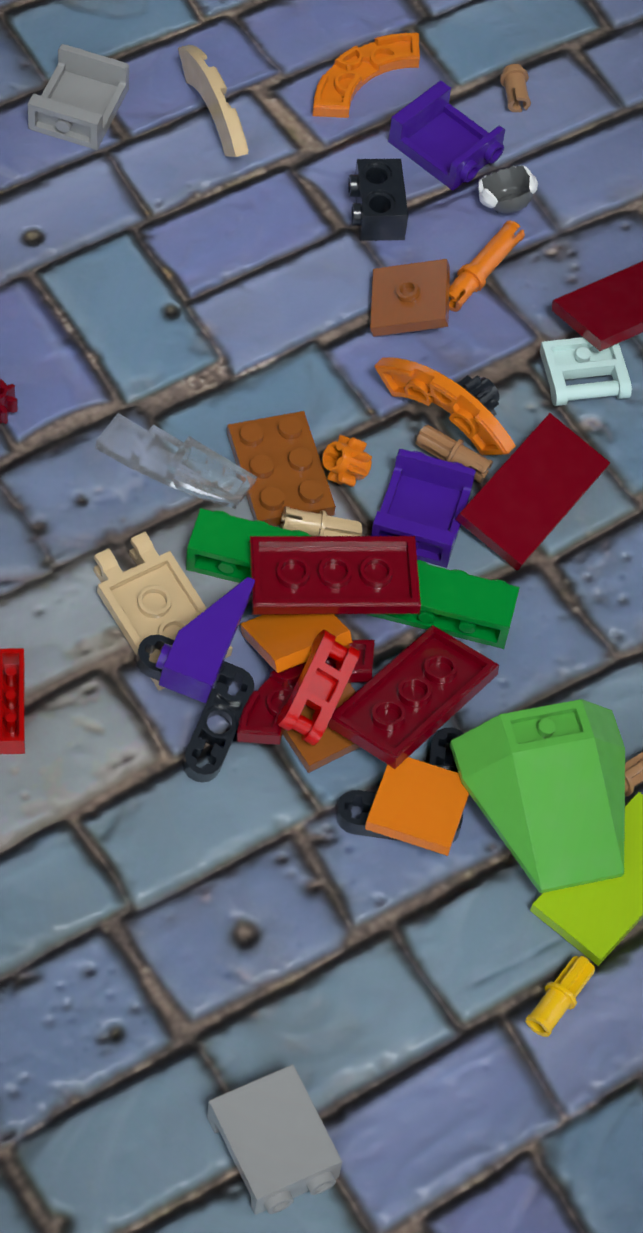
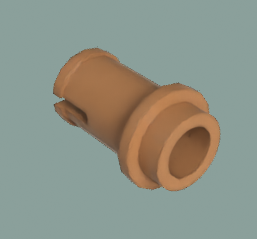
(514, 81)

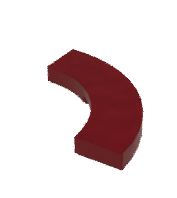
(265, 704)

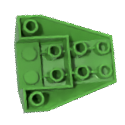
(551, 789)

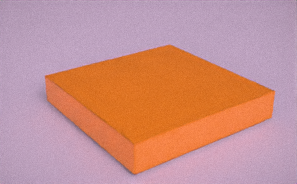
(288, 638)
(419, 805)

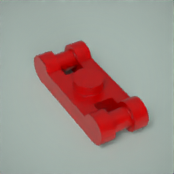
(319, 687)

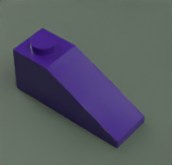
(202, 645)

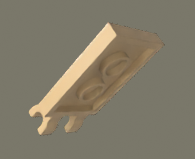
(148, 597)

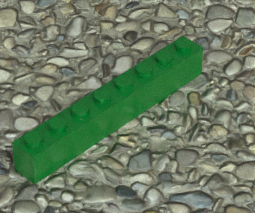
(449, 599)

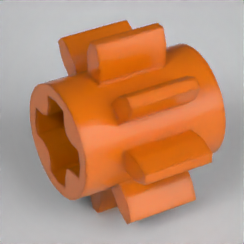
(346, 460)

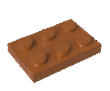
(285, 464)

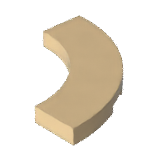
(213, 90)

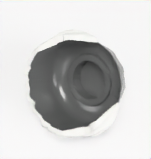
(507, 189)

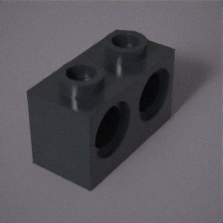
(380, 199)

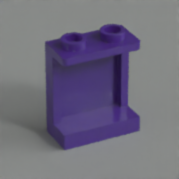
(444, 138)
(424, 503)

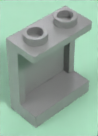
(80, 97)
(276, 1140)

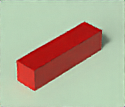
(12, 701)

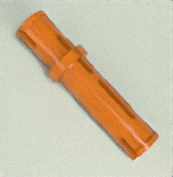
(473, 275)

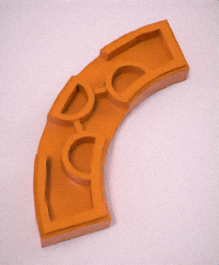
(358, 67)
(428, 386)

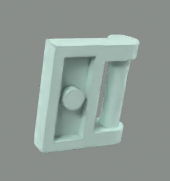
(580, 359)

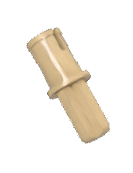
(319, 524)

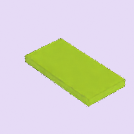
(602, 912)

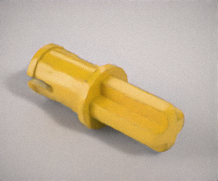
(560, 996)

